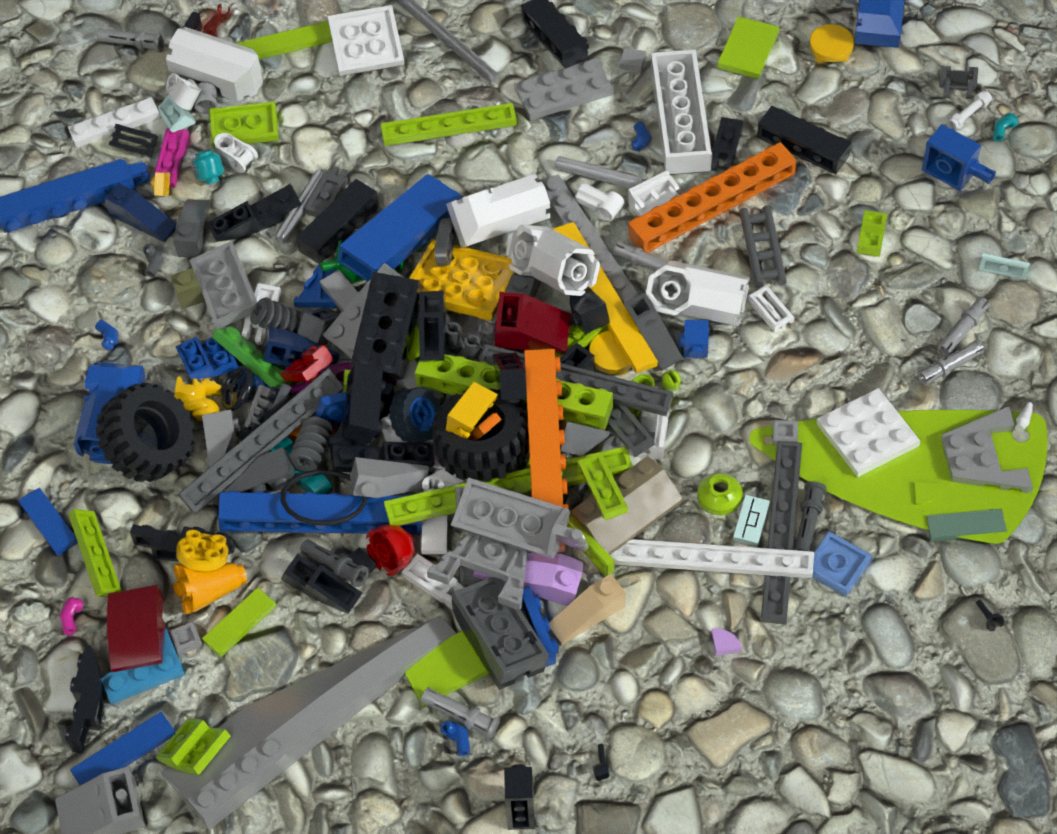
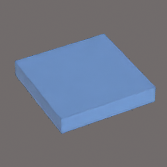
(839, 563)

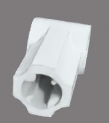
(604, 204)

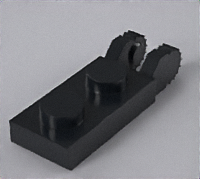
(726, 142)

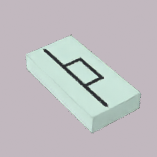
(751, 521)

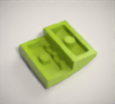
(193, 746)

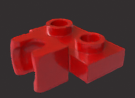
(307, 368)

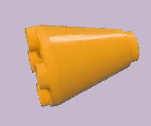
(205, 587)

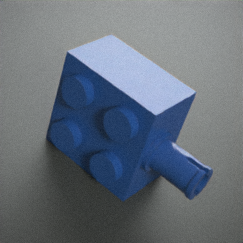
(954, 159)

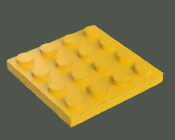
(469, 282)

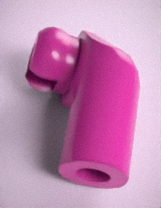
(66, 615)

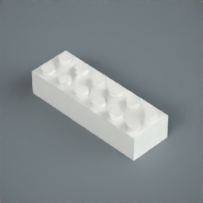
(681, 112)

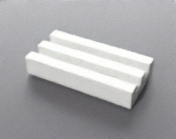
(778, 322)

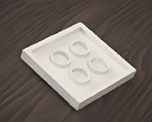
(365, 40)
(868, 432)

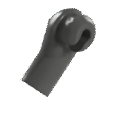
(155, 259)

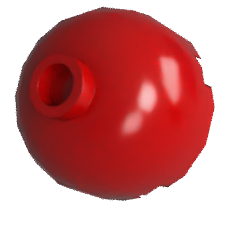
(390, 548)

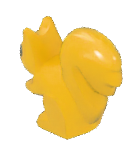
(195, 394)

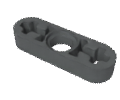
(444, 242)

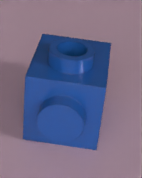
(695, 338)

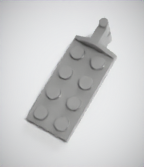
(515, 520)

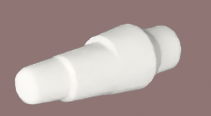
(1024, 418)

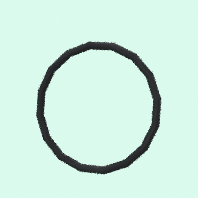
(319, 522)

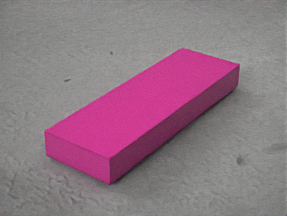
(172, 154)

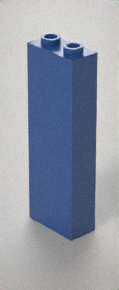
(398, 228)

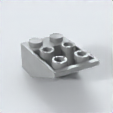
(102, 805)

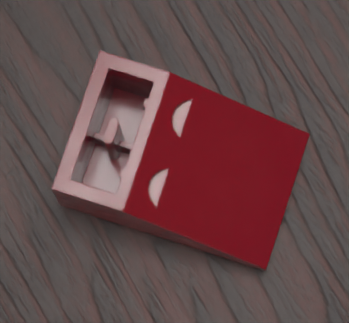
(530, 324)

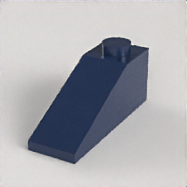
(139, 213)
(286, 347)

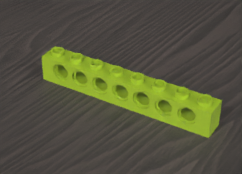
(454, 381)

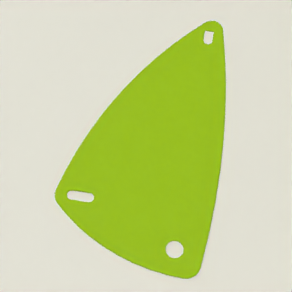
(891, 488)

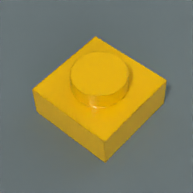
(160, 183)

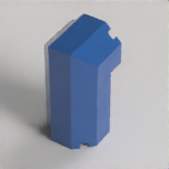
(879, 22)
(104, 383)

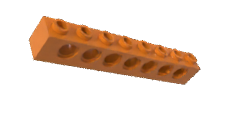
(711, 198)

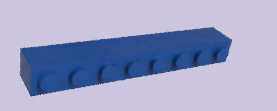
(265, 513)

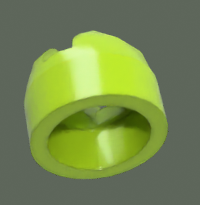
(667, 382)

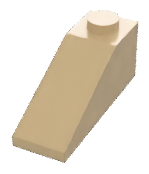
(588, 609)

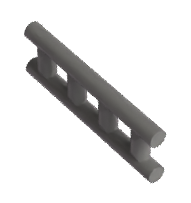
(754, 256)

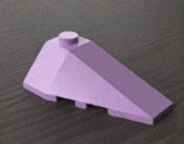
(550, 578)

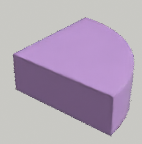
(725, 642)

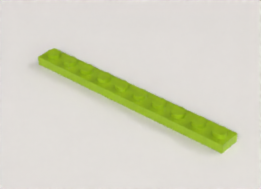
(442, 500)

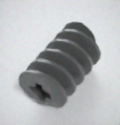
(276, 315)
(310, 443)

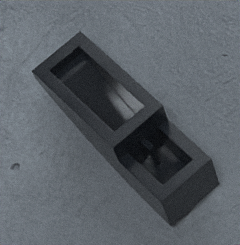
(432, 325)
(321, 584)

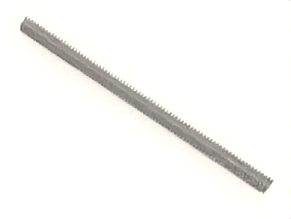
(450, 40)

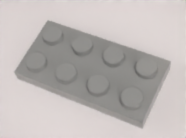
(563, 89)
(224, 284)
(345, 328)

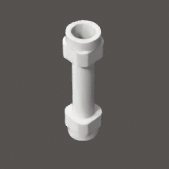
(957, 120)

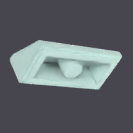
(174, 116)
(1004, 266)

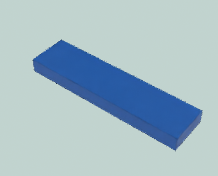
(125, 749)

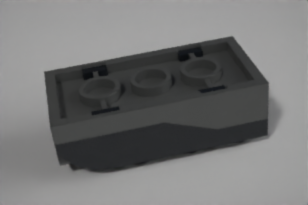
(498, 633)

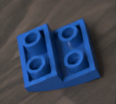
(205, 358)

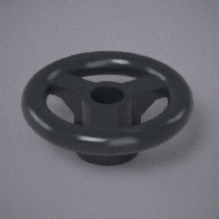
(242, 389)

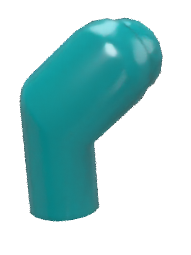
(999, 127)

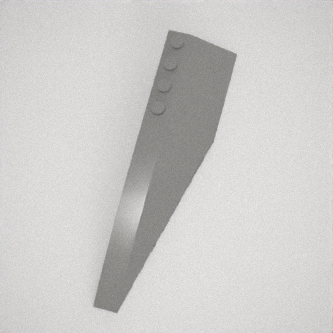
(293, 721)

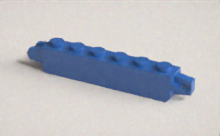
(68, 193)

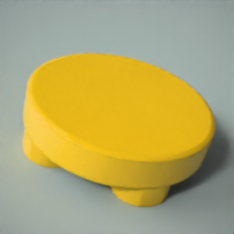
(831, 43)
(608, 355)
(202, 551)

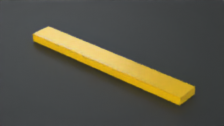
(621, 324)

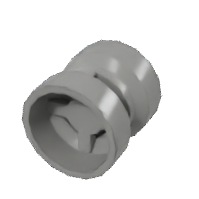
(206, 98)

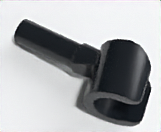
(989, 616)
(601, 770)

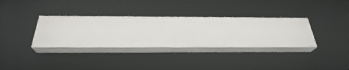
(715, 558)

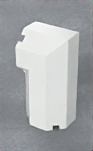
(216, 62)
(499, 210)
(552, 259)
(698, 292)

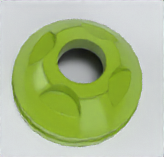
(719, 502)

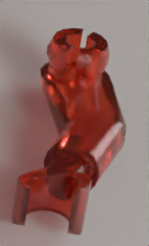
(211, 26)

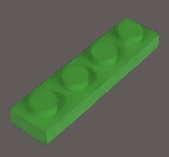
(249, 355)

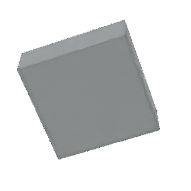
(632, 60)
(785, 431)
(185, 638)

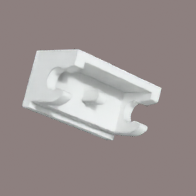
(652, 193)
(656, 426)

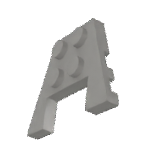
(973, 455)
(488, 558)

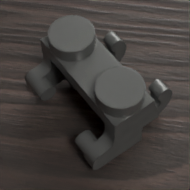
(958, 79)

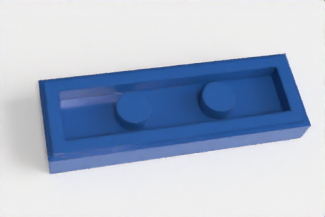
(48, 521)

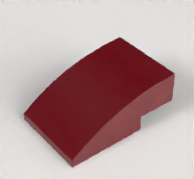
(135, 628)

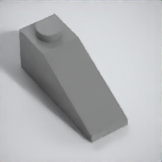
(220, 434)
(385, 478)

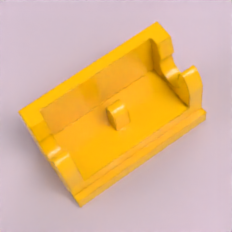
(470, 409)

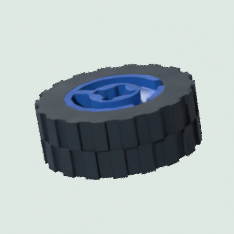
(413, 414)

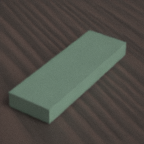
(947, 526)

